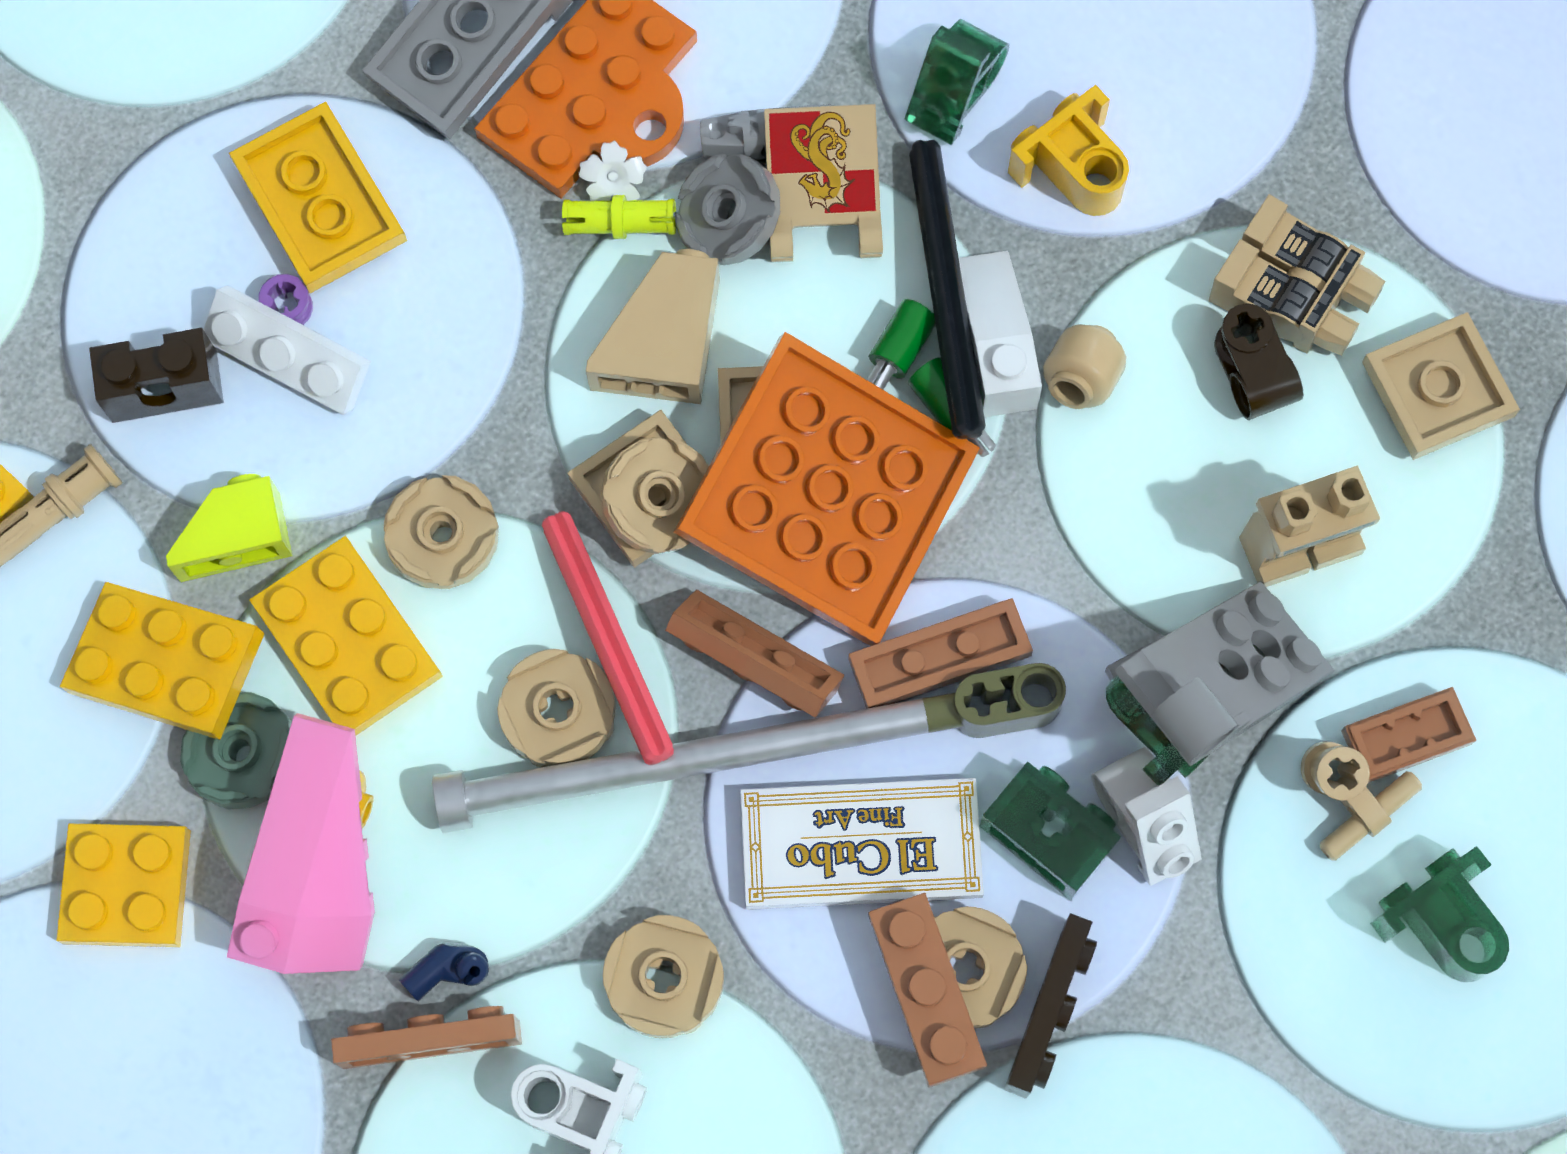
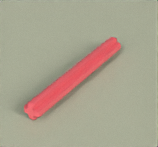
(608, 638)

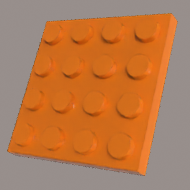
(827, 490)

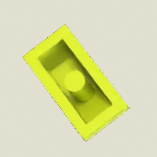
(232, 530)

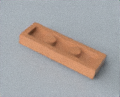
(755, 653)
(940, 654)
(927, 990)
(426, 1037)

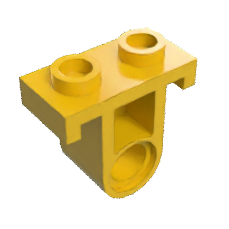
(1071, 149)

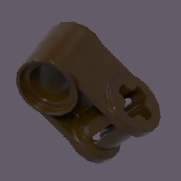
(1258, 372)

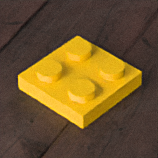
(123, 885)

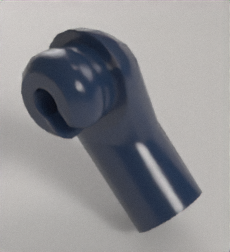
(446, 963)

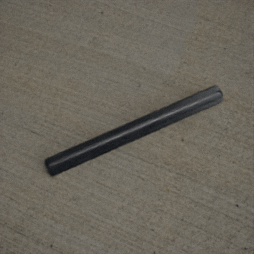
(947, 290)

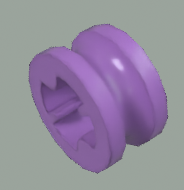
(282, 285)

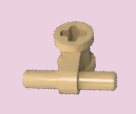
(1368, 812)

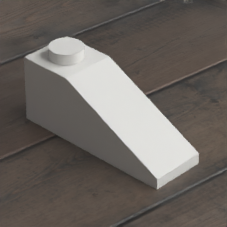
(1000, 335)

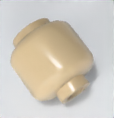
(1084, 366)

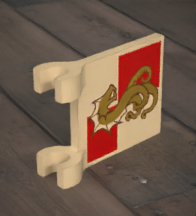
(825, 173)

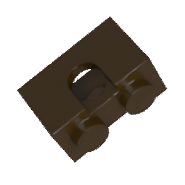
(183, 360)

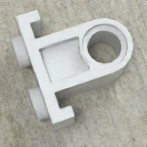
(1150, 817)
(586, 1111)

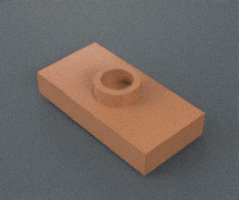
(1411, 733)

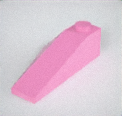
(307, 877)

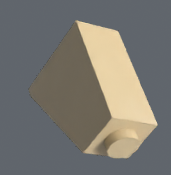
(662, 333)

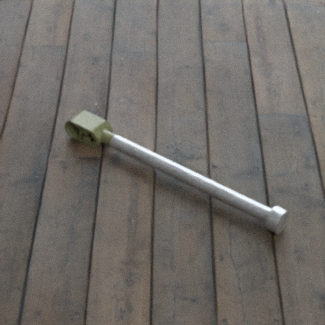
(461, 799)

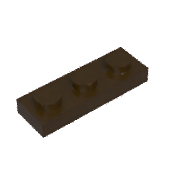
(1052, 1007)

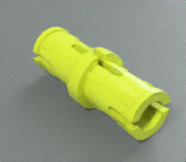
(619, 217)

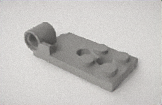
(478, 57)
(1192, 695)

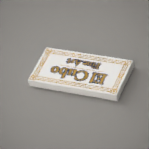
(861, 843)

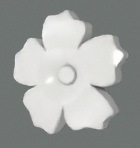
(612, 173)

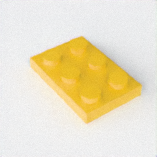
(318, 197)
(346, 637)
(162, 660)

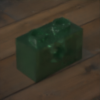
(1061, 860)

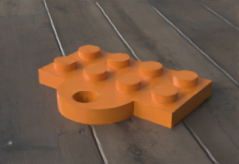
(593, 88)

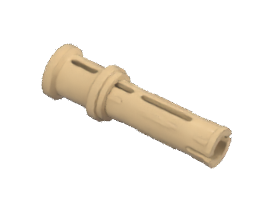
(60, 498)

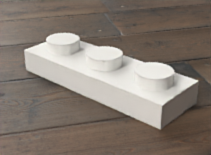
(285, 350)

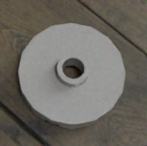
(708, 198)

